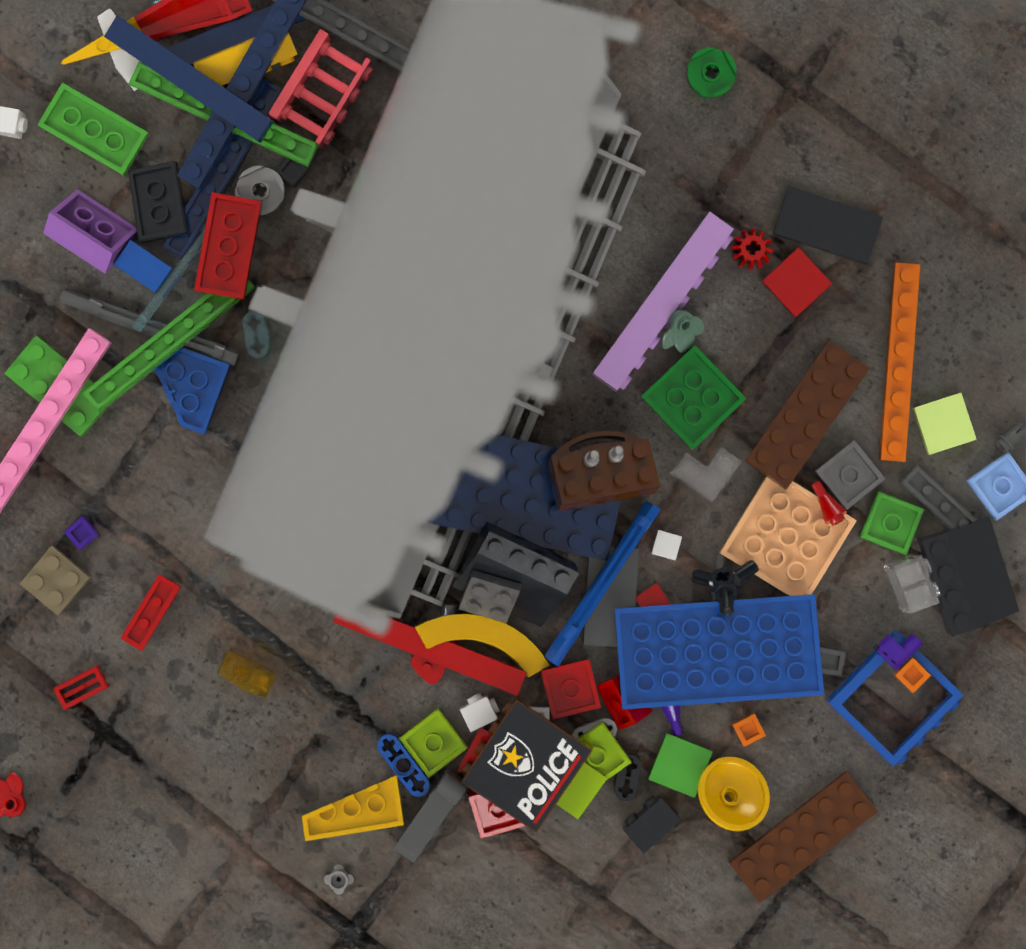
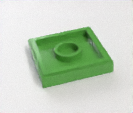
(891, 523)
(680, 764)

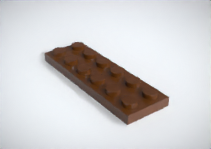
(807, 414)
(802, 836)

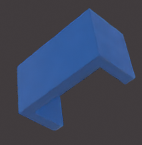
(143, 266)

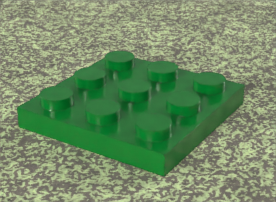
(693, 397)

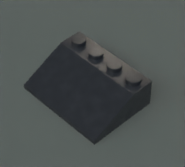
(542, 573)
(969, 576)

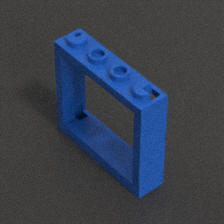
(917, 737)

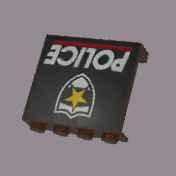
(525, 764)

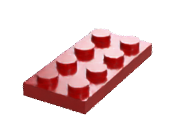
(228, 246)

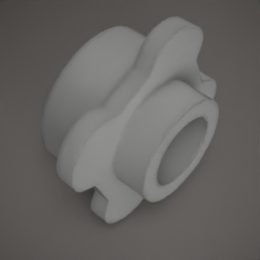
(331, 879)

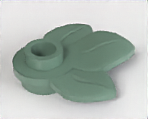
(682, 331)

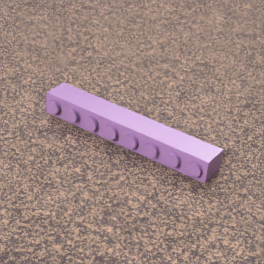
(663, 301)

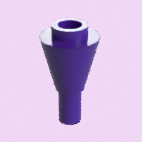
(673, 715)

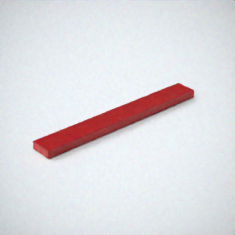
(447, 654)

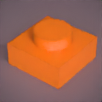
(911, 674)
(748, 729)

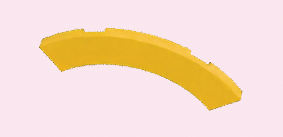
(484, 630)

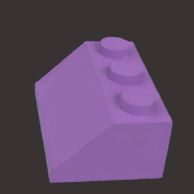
(89, 230)

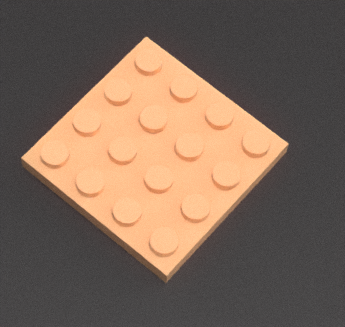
(786, 538)

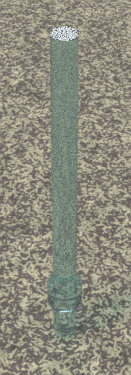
(170, 283)

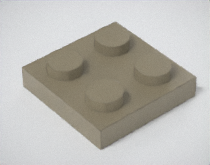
(55, 580)

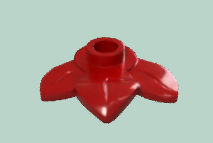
(12, 790)

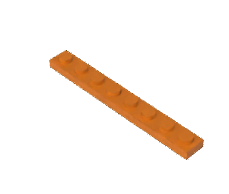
(899, 362)

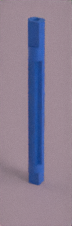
(601, 584)

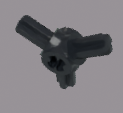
(725, 583)

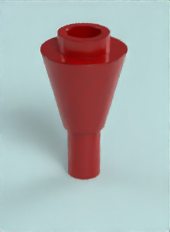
(830, 508)

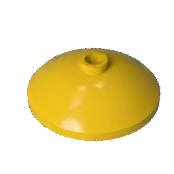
(743, 786)

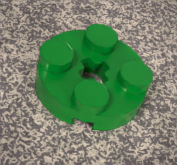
(715, 59)

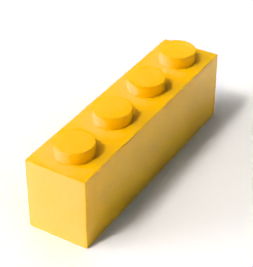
(224, 63)

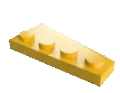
(361, 812)

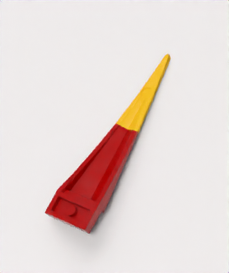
(170, 18)

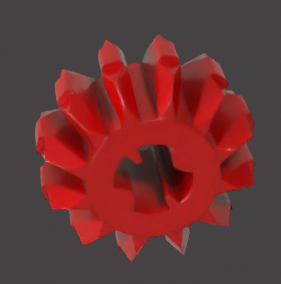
(758, 256)

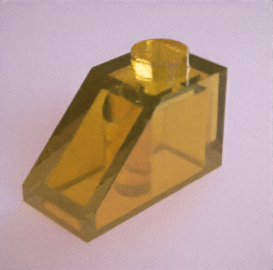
(246, 674)

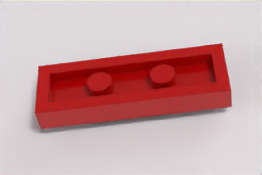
(150, 612)

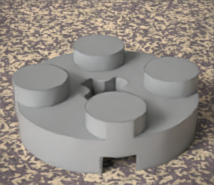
(264, 177)

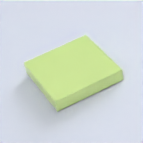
(944, 423)

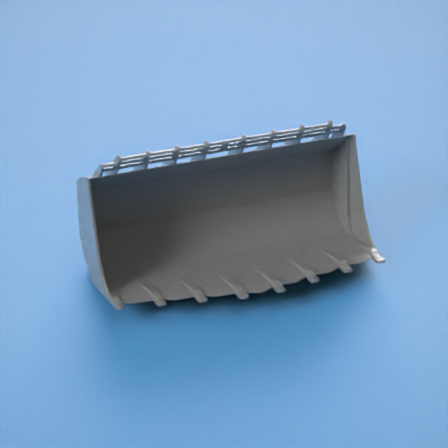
(430, 304)

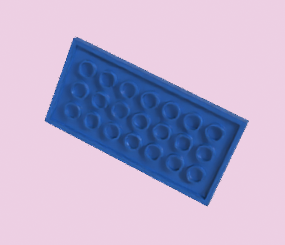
(704, 657)

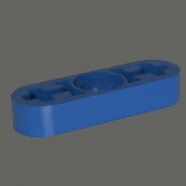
(393, 764)

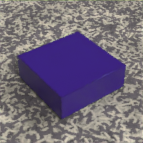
(82, 533)

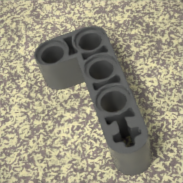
(430, 816)

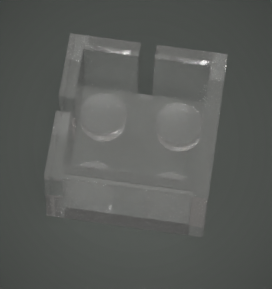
(912, 583)

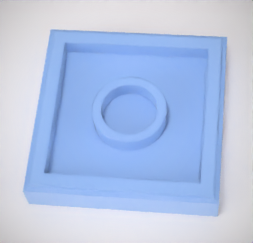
(1000, 486)

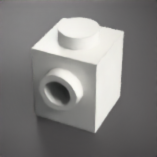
(479, 711)

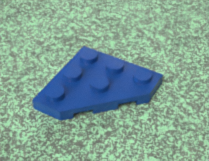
(193, 387)

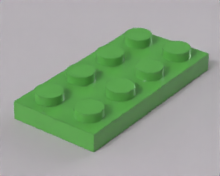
(93, 129)
(35, 373)

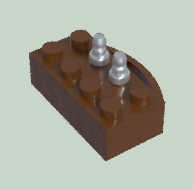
(602, 470)

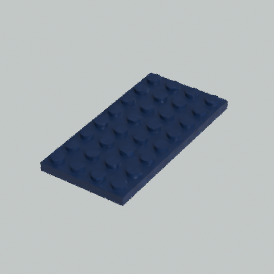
(525, 503)

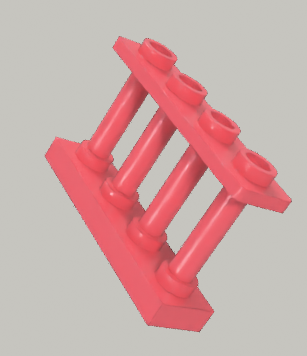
(308, 68)

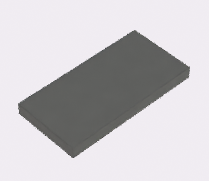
(601, 626)

